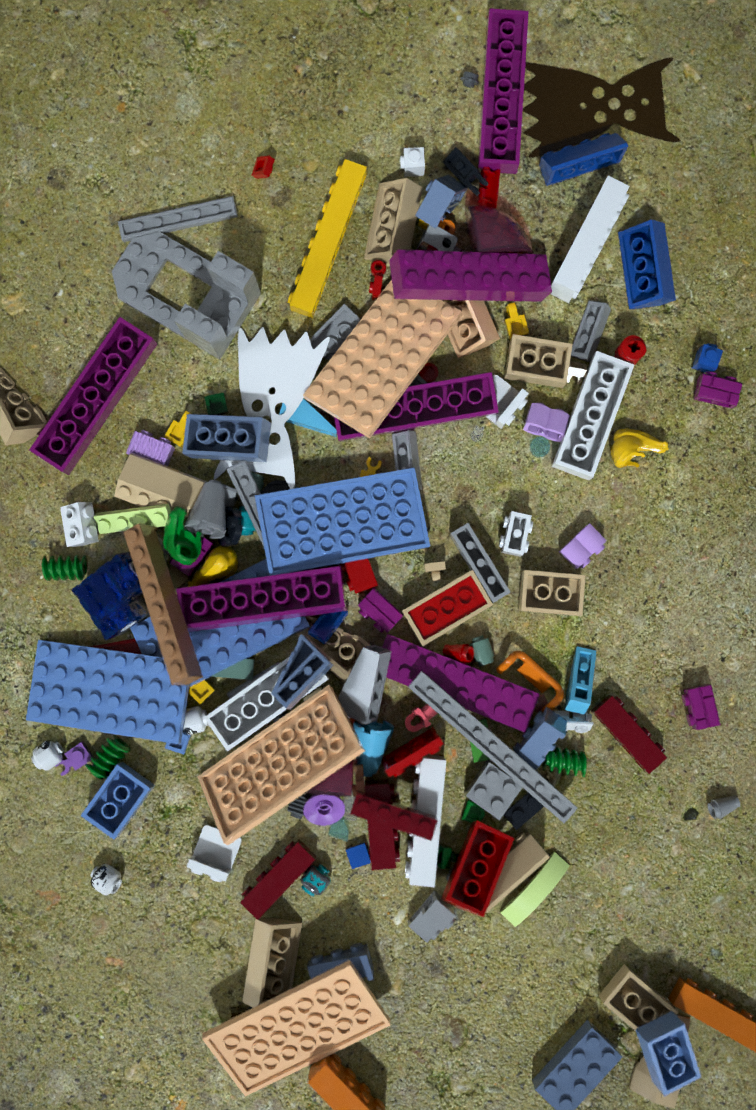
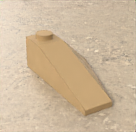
(17, 415)
(340, 649)
(643, 1085)

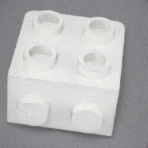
(508, 402)
(212, 855)

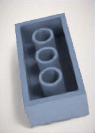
(226, 438)
(577, 1068)

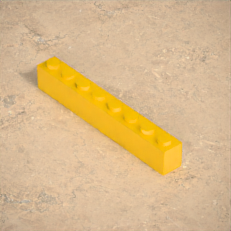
(328, 238)

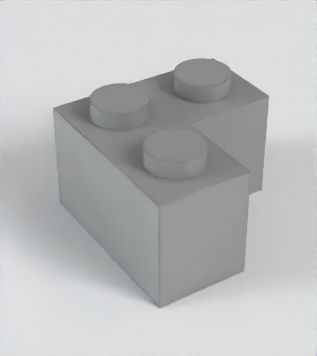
(432, 917)

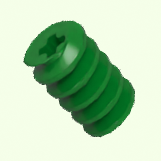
(64, 569)
(108, 758)
(566, 760)

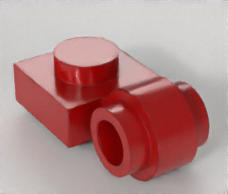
(376, 286)

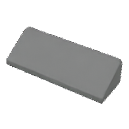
(590, 330)
(406, 452)

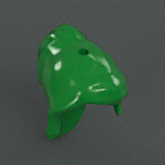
(179, 541)

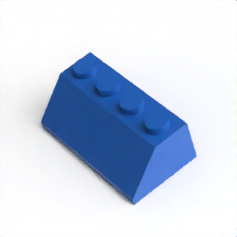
(582, 158)
(647, 265)

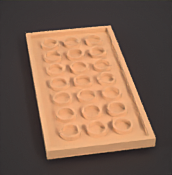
(381, 359)
(279, 764)
(296, 1028)

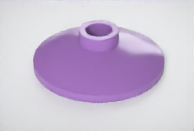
(324, 809)

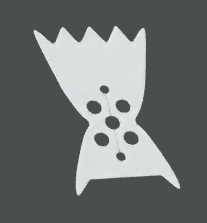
(290, 373)

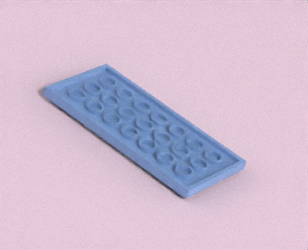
(342, 521)
(226, 646)
(106, 692)

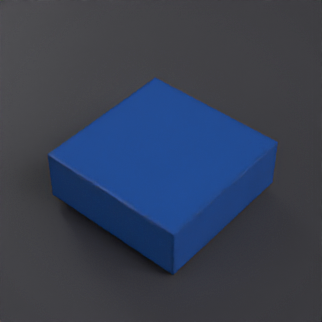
(358, 855)

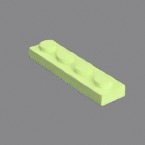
(126, 518)

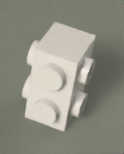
(79, 519)
(516, 533)

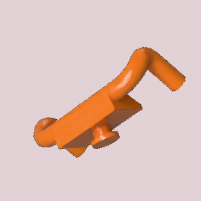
(534, 674)

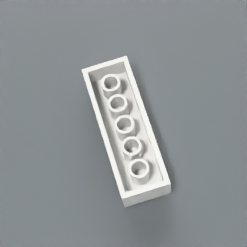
(590, 239)
(593, 415)
(249, 709)
(429, 799)

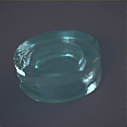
(539, 447)

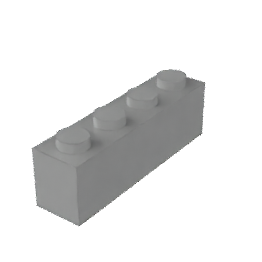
(479, 562)

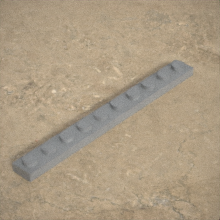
(492, 747)

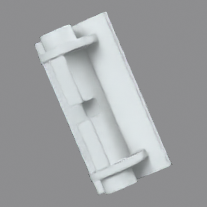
(580, 722)

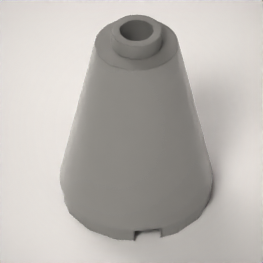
(209, 511)

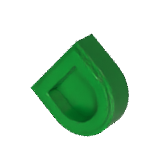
(473, 812)

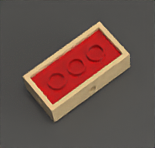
(447, 608)

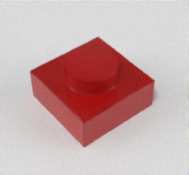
(263, 167)

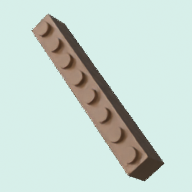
(163, 605)

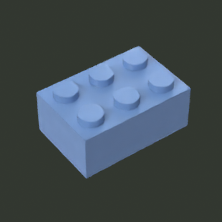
(117, 800)
(668, 1053)

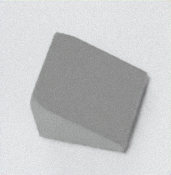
(230, 496)

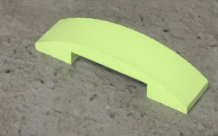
(536, 890)

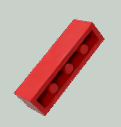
(360, 575)

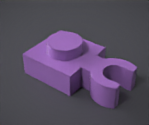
(76, 757)

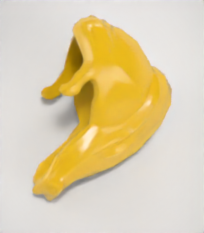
(629, 444)
(218, 564)

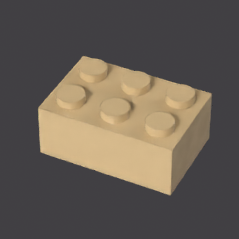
(538, 361)
(551, 593)
(634, 999)

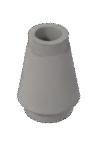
(723, 806)

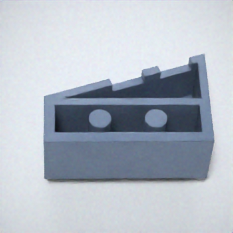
(442, 197)
(301, 673)
(541, 737)
(358, 955)

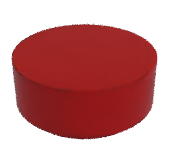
(429, 372)

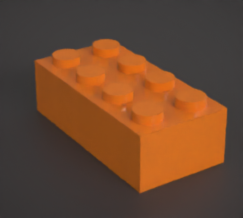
(339, 1087)

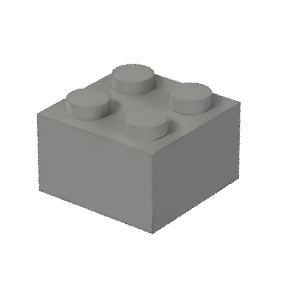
(493, 790)

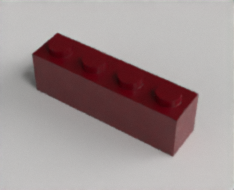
(629, 733)
(394, 815)
(277, 879)

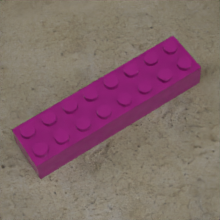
(503, 90)
(469, 276)
(93, 396)
(435, 405)
(262, 599)
(467, 685)

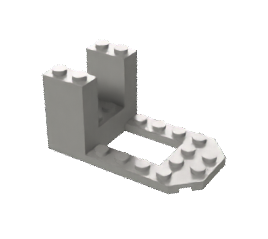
(221, 312)

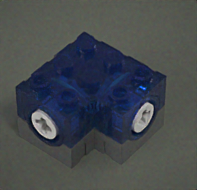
(113, 596)

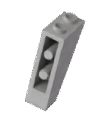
(365, 685)

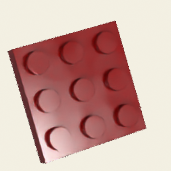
(412, 752)

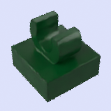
(216, 404)
(445, 856)

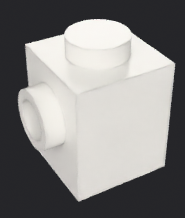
(413, 162)

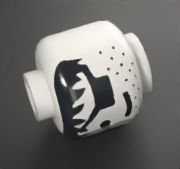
(194, 720)
(47, 755)
(106, 879)

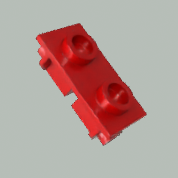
(489, 194)

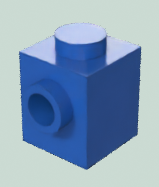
(707, 358)

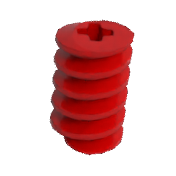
(631, 349)

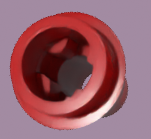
(459, 652)

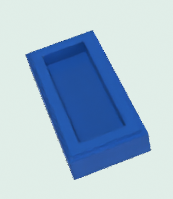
(327, 625)

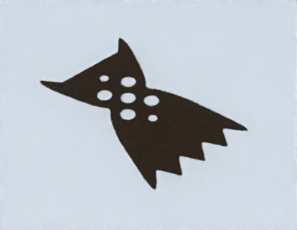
(565, 123)

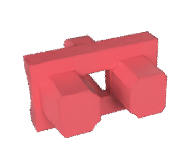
(424, 714)

